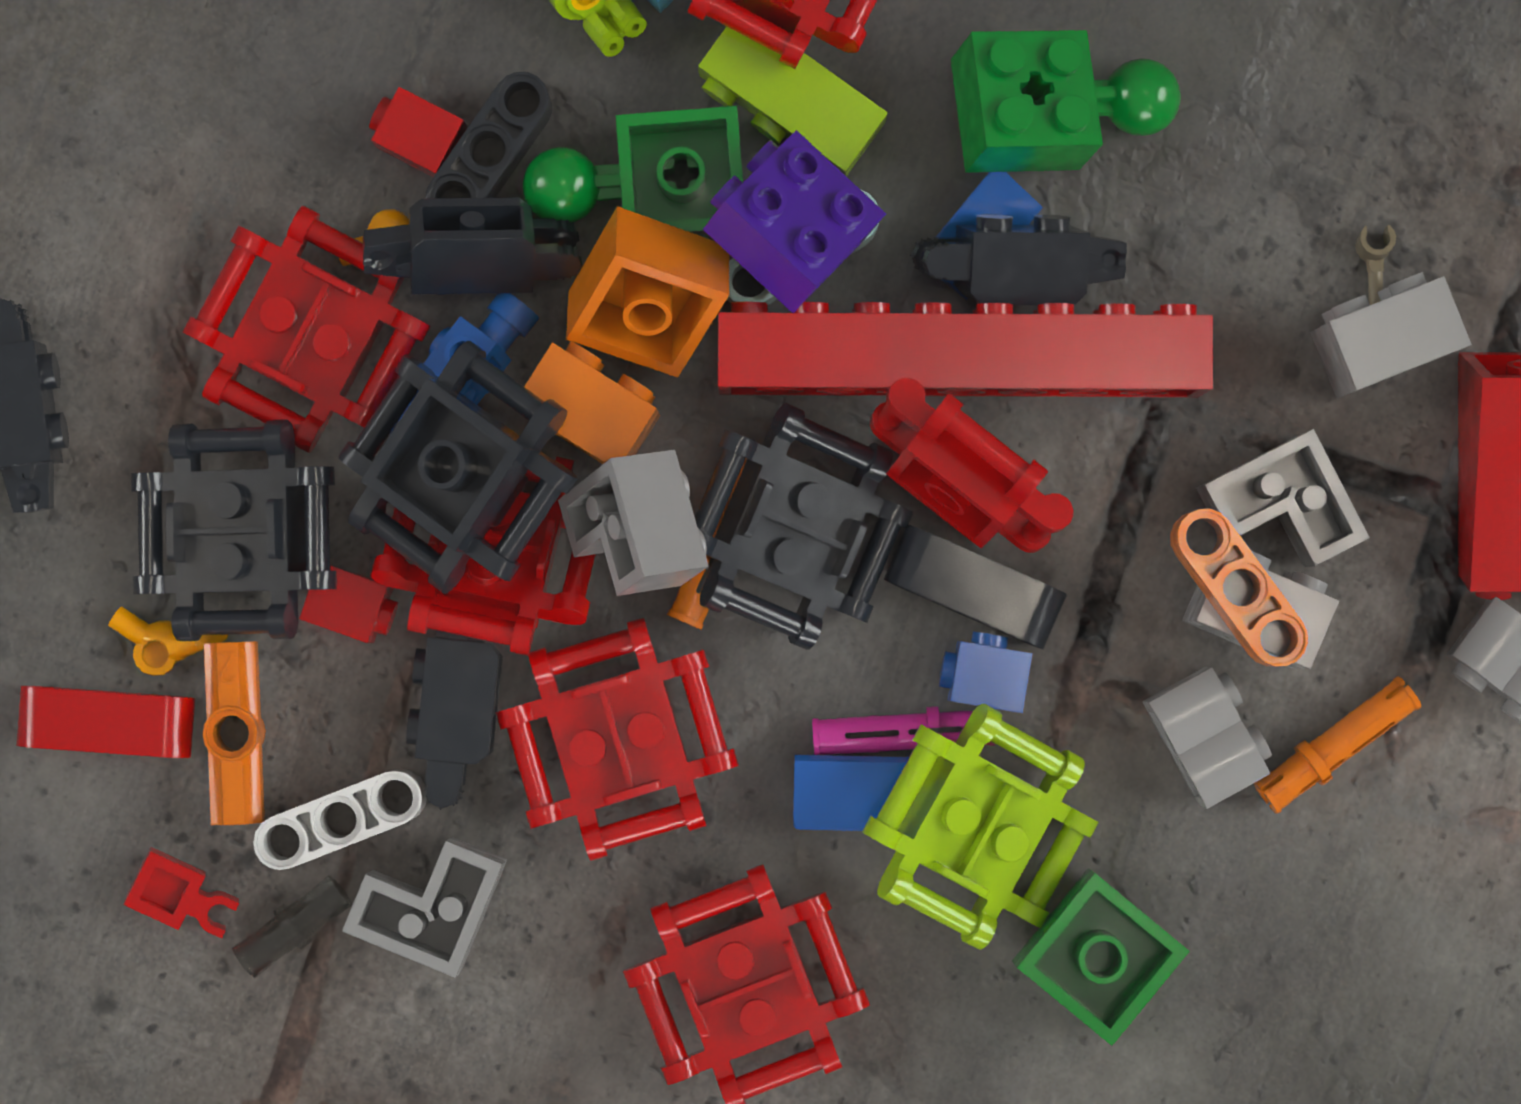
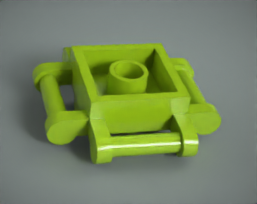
(978, 825)

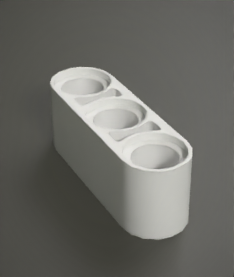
(311, 823)

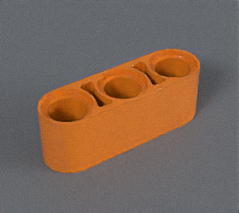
(1266, 601)

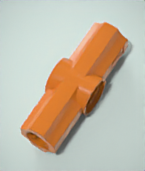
(234, 775)

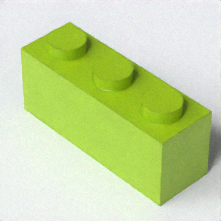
(787, 99)

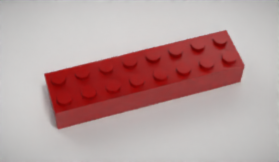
(966, 353)

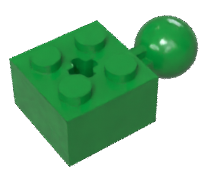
(1036, 105)
(650, 144)

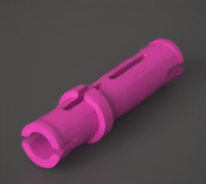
(831, 739)

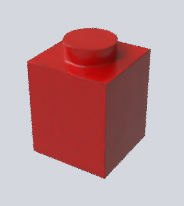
(415, 131)
(354, 609)

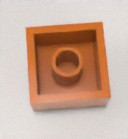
(647, 292)
(602, 415)

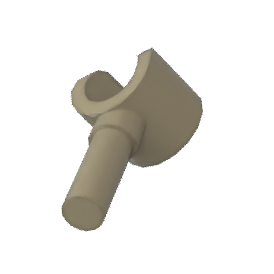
(1375, 260)

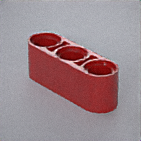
(105, 722)

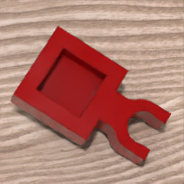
(171, 890)

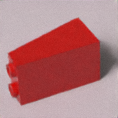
(1489, 473)

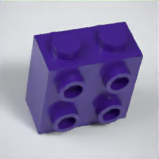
(791, 219)

